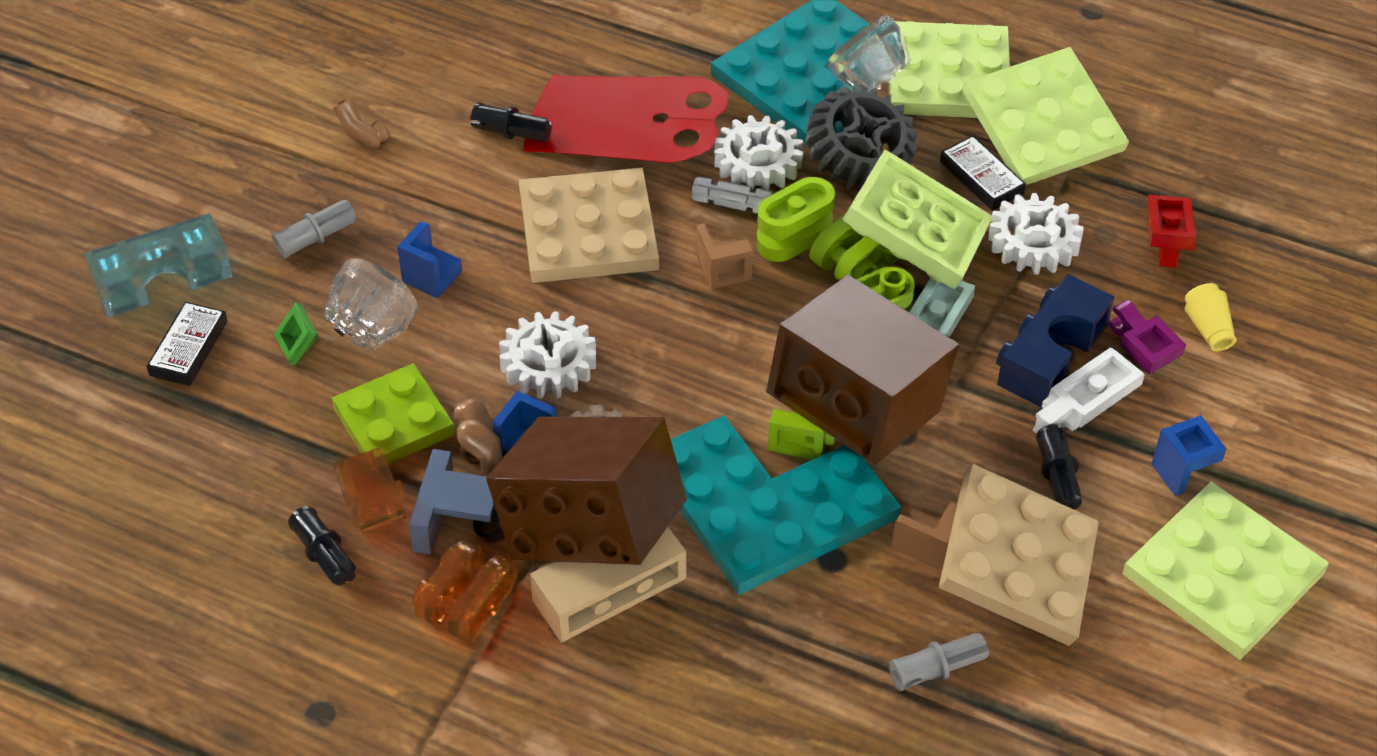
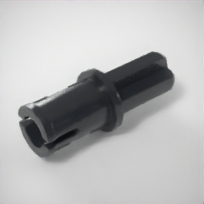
(510, 122)
(1059, 465)
(322, 545)

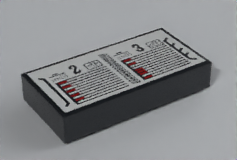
(982, 172)
(187, 343)

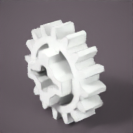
(758, 153)
(1035, 233)
(547, 355)

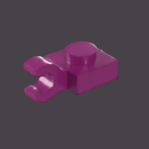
(1146, 341)

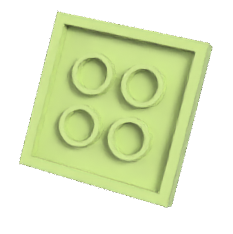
(941, 64)
(1045, 116)
(918, 219)
(1225, 569)

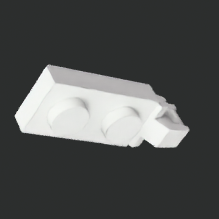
(1089, 391)

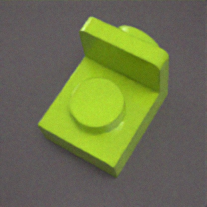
(796, 435)

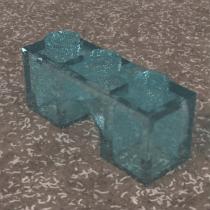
(185, 248)

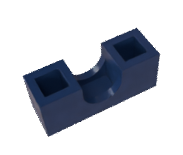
(1067, 315)

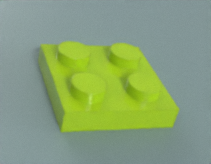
(394, 414)

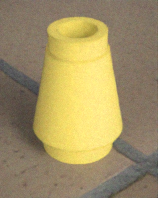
(1211, 315)

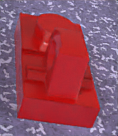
(1170, 227)

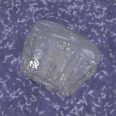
(871, 55)
(369, 304)

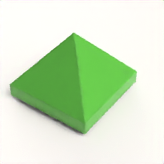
(296, 334)

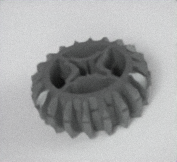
(866, 124)

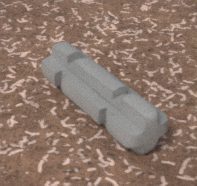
(728, 194)

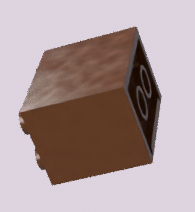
(861, 368)
(587, 489)

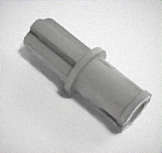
(313, 228)
(937, 660)

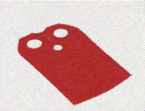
(616, 116)

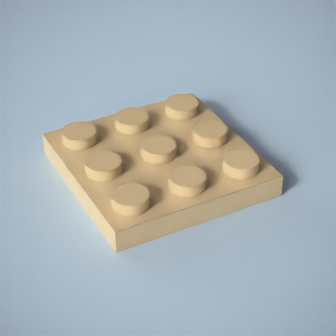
(588, 225)
(1019, 555)

